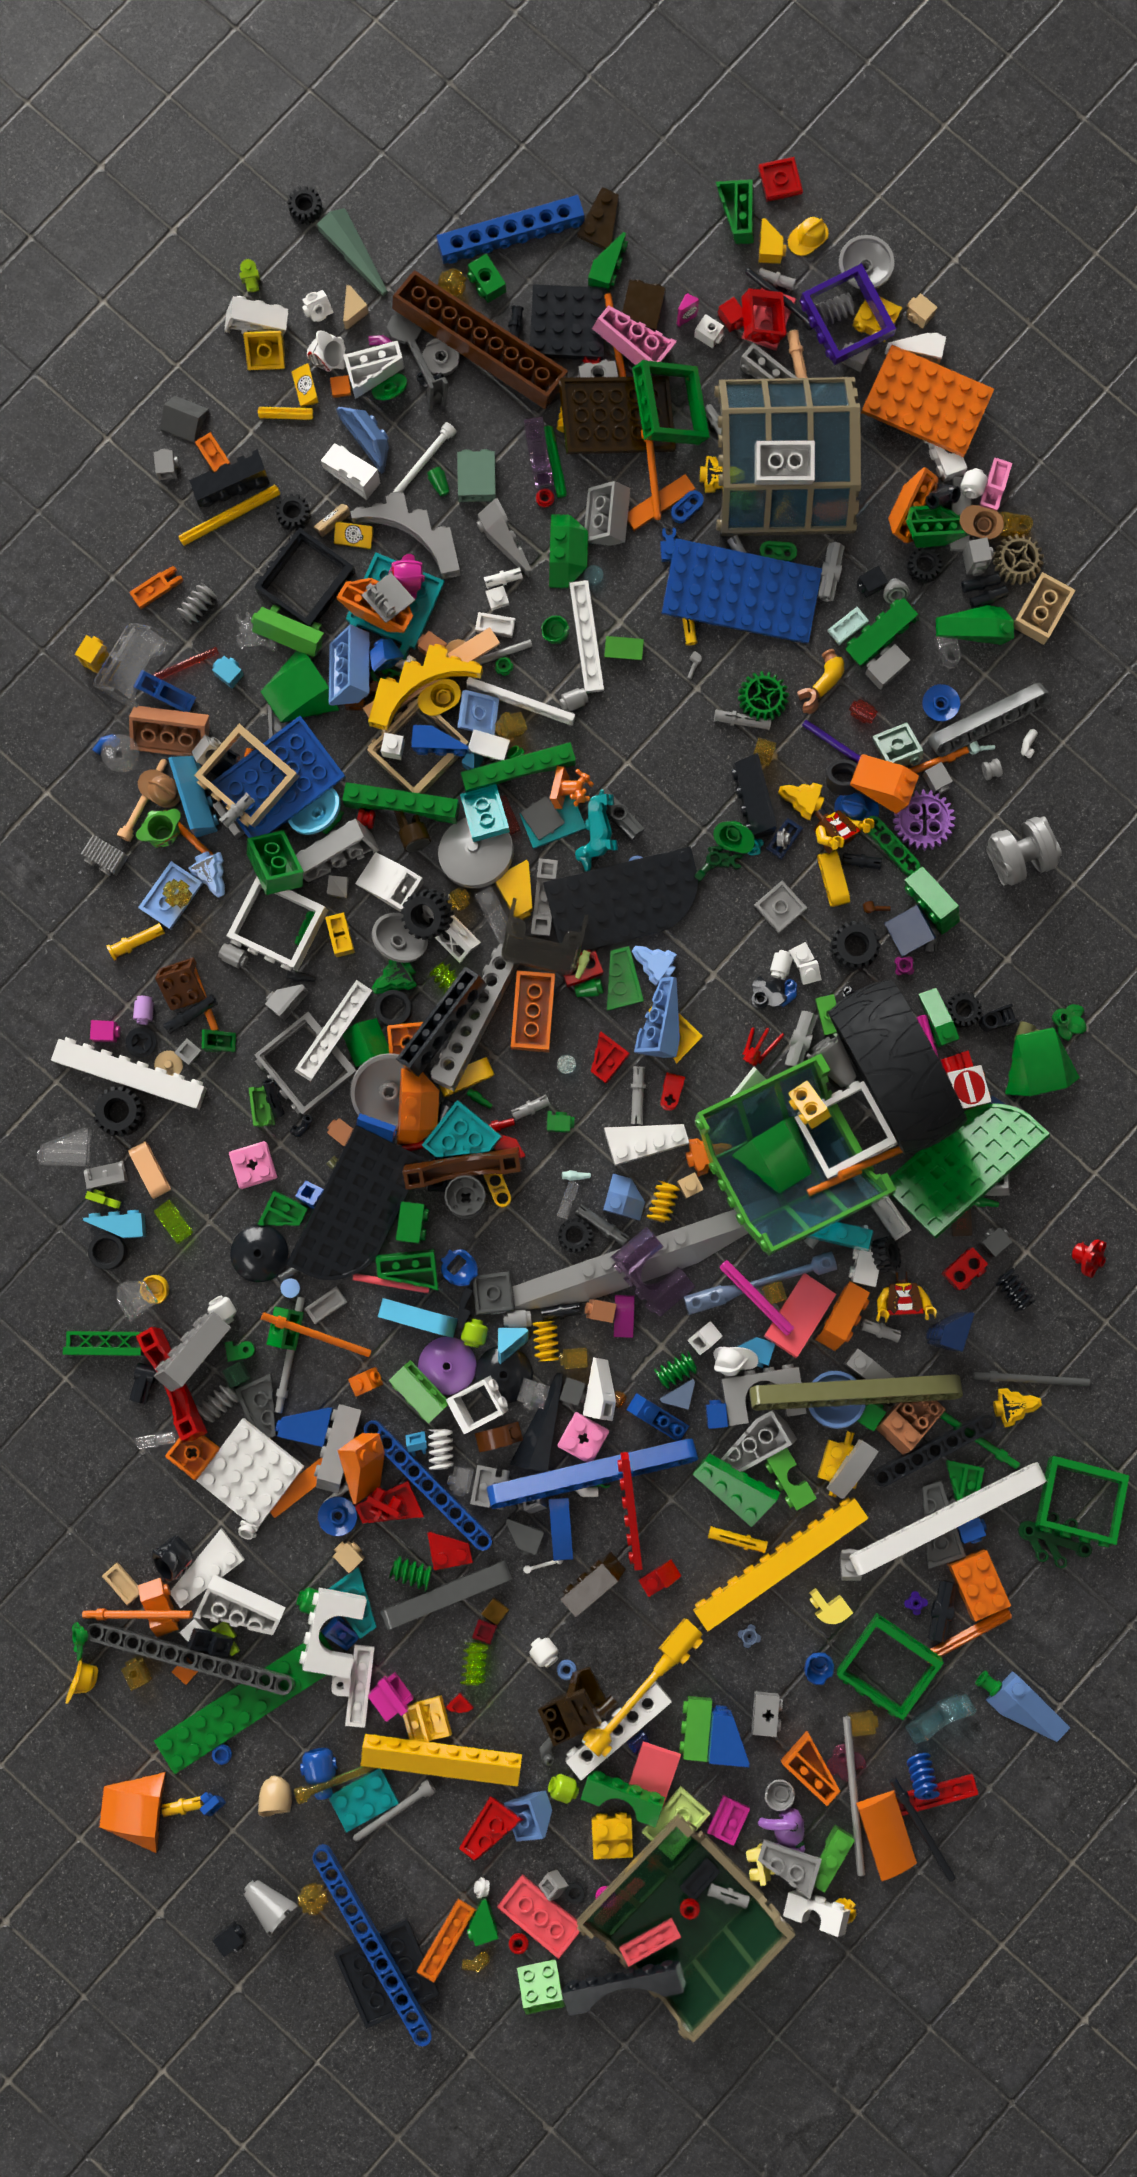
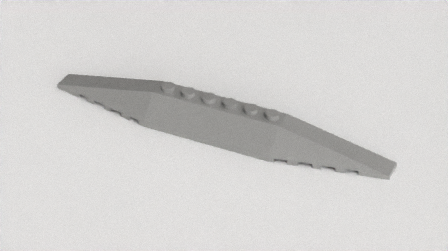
(599, 1277)

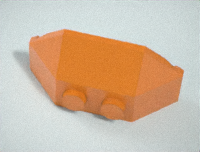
(911, 495)
(352, 599)
(416, 1107)

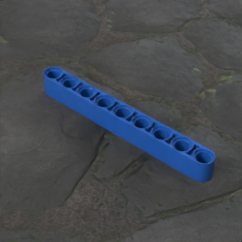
(437, 1489)

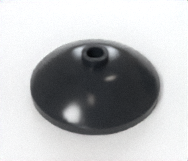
(272, 1258)
(516, 1367)

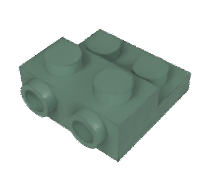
(899, 746)

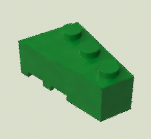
(409, 1267)

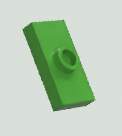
(824, 1005)

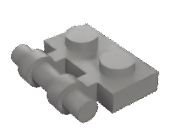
(485, 1477)

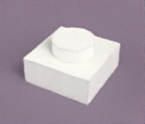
(497, 597)
(801, 954)
(809, 972)

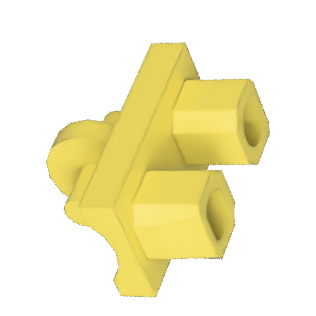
(762, 1873)

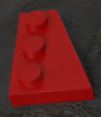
(409, 1509)
(489, 1828)

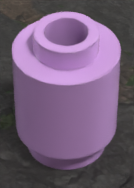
(143, 1010)

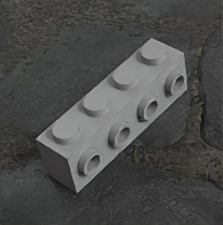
(762, 365)

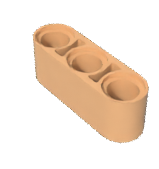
(149, 1170)

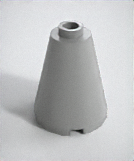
(837, 1060)
(269, 1906)

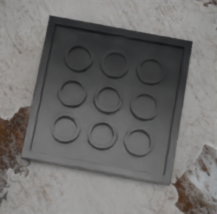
(564, 321)
(364, 1983)

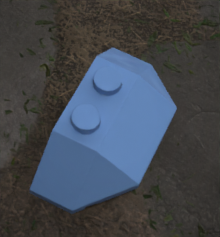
(367, 434)

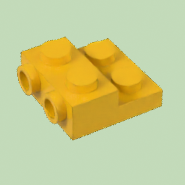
(866, 321)
(612, 1836)

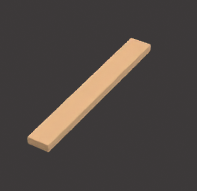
(467, 652)

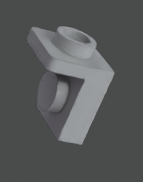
(846, 1567)

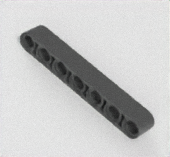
(989, 719)
(446, 1594)

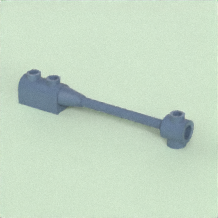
(720, 1294)

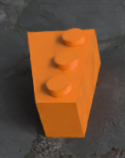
(844, 1316)
(808, 1767)

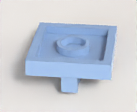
(478, 712)

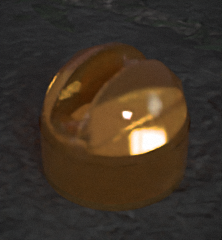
(620, 1398)

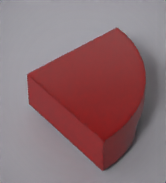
(459, 1704)

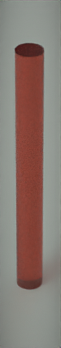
(186, 663)

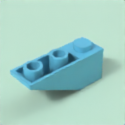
(126, 1225)

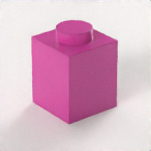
(104, 1031)

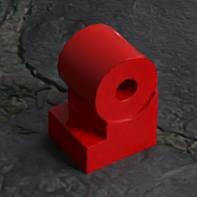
(957, 1062)

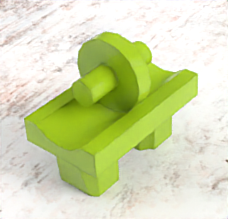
(250, 275)

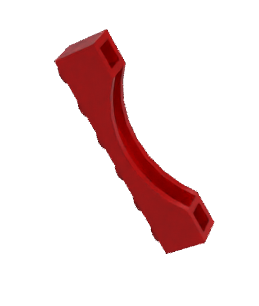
(185, 1413)

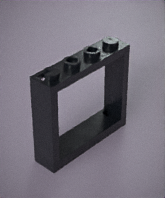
(284, 555)

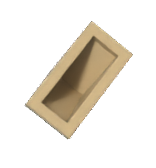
(354, 308)

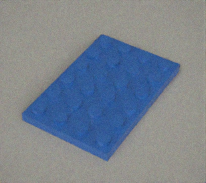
(259, 776)

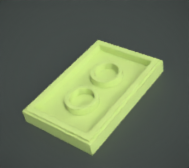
(681, 1803)

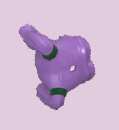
(788, 1830)

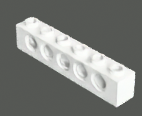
(583, 1767)

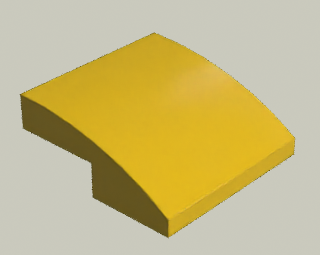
(427, 1720)

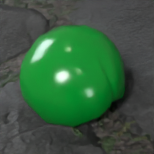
(555, 629)

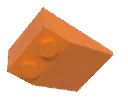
(884, 782)
(362, 1464)

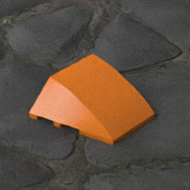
(133, 1810)

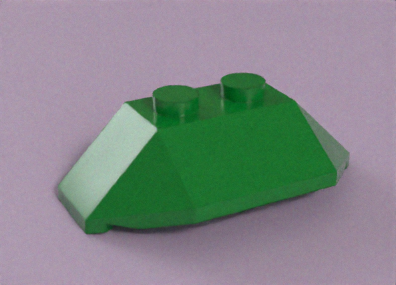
(934, 526)
(567, 550)

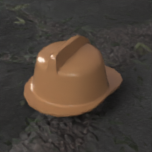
(981, 522)
(159, 788)

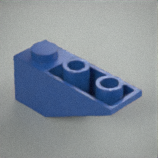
(432, 740)
(657, 1417)

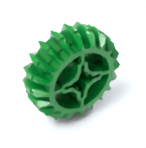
(760, 689)

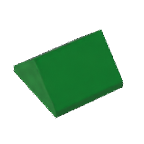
(365, 1041)

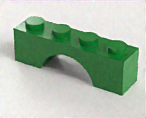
(603, 1787)

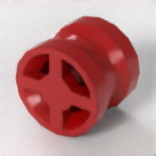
(366, 818)

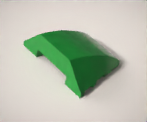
(297, 690)
(1039, 1064)
(777, 1156)

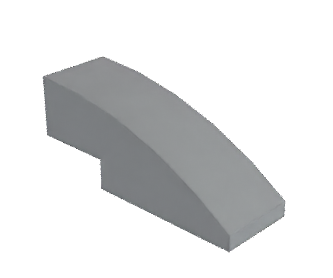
(852, 1469)

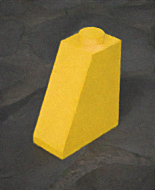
(517, 885)

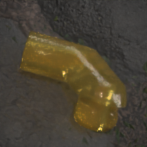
(477, 1963)

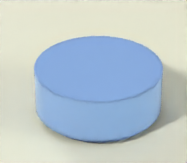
(290, 1288)

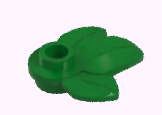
(1072, 1021)
(79, 1637)

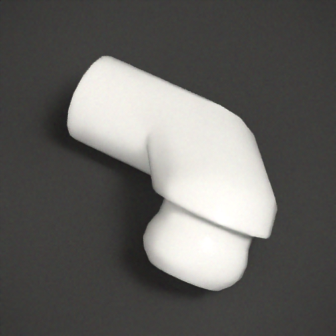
(1027, 741)
(588, 1492)

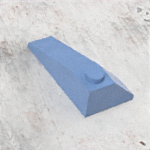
(661, 1031)
(1025, 1707)

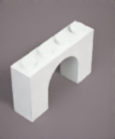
(327, 1605)

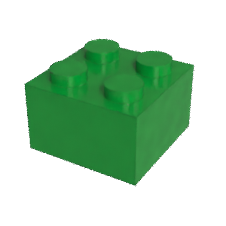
(411, 1223)

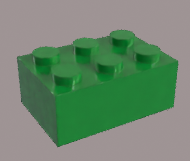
(274, 862)

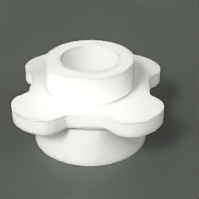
(247, 1530)

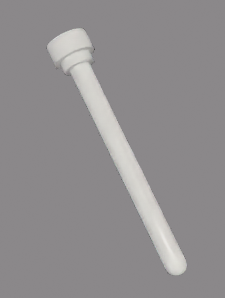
(447, 431)

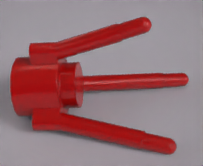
(753, 1055)

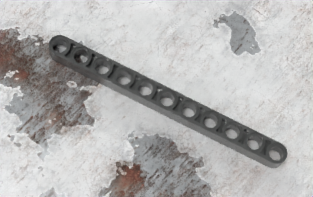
(181, 1658)

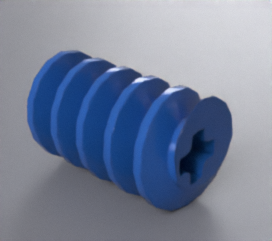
(921, 1776)

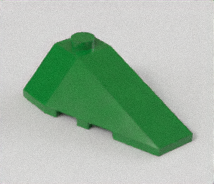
(979, 624)

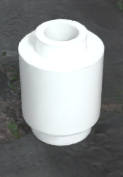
(781, 964)

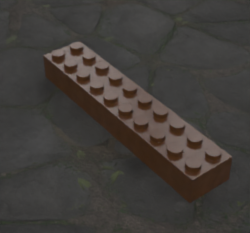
(479, 339)

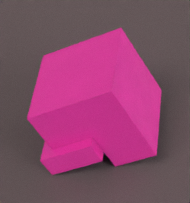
(390, 1696)

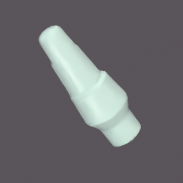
(574, 1175)

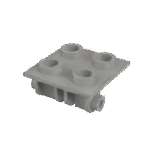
(387, 597)

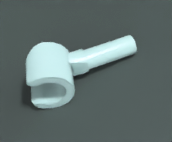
(974, 748)

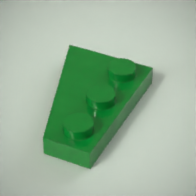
(623, 980)

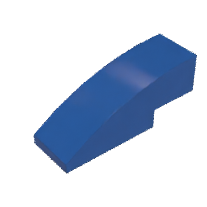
(164, 691)
(561, 1529)

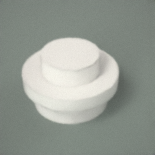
(481, 1887)

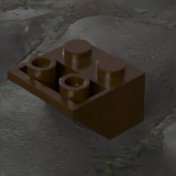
(559, 1720)

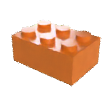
(979, 1584)

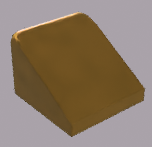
(495, 1611)

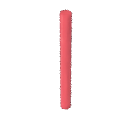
(379, 1281)

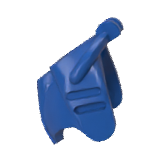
(465, 1274)

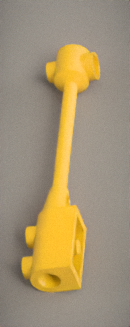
(675, 1651)

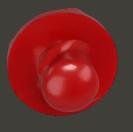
(1090, 1256)

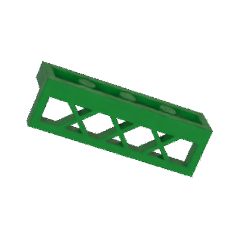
(110, 1350)

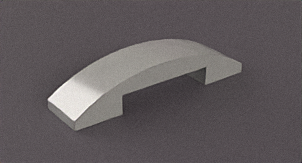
(542, 916)

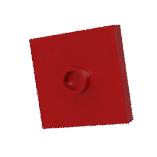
(780, 179)

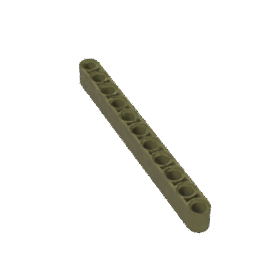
(855, 1392)

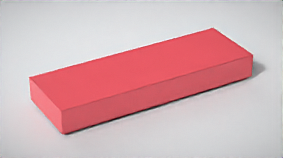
(650, 1942)

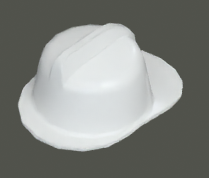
(733, 1359)

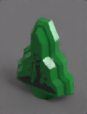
(395, 977)

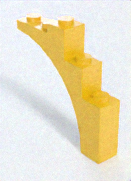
(436, 666)

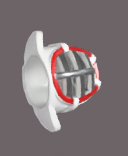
(327, 351)

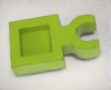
(98, 1196)

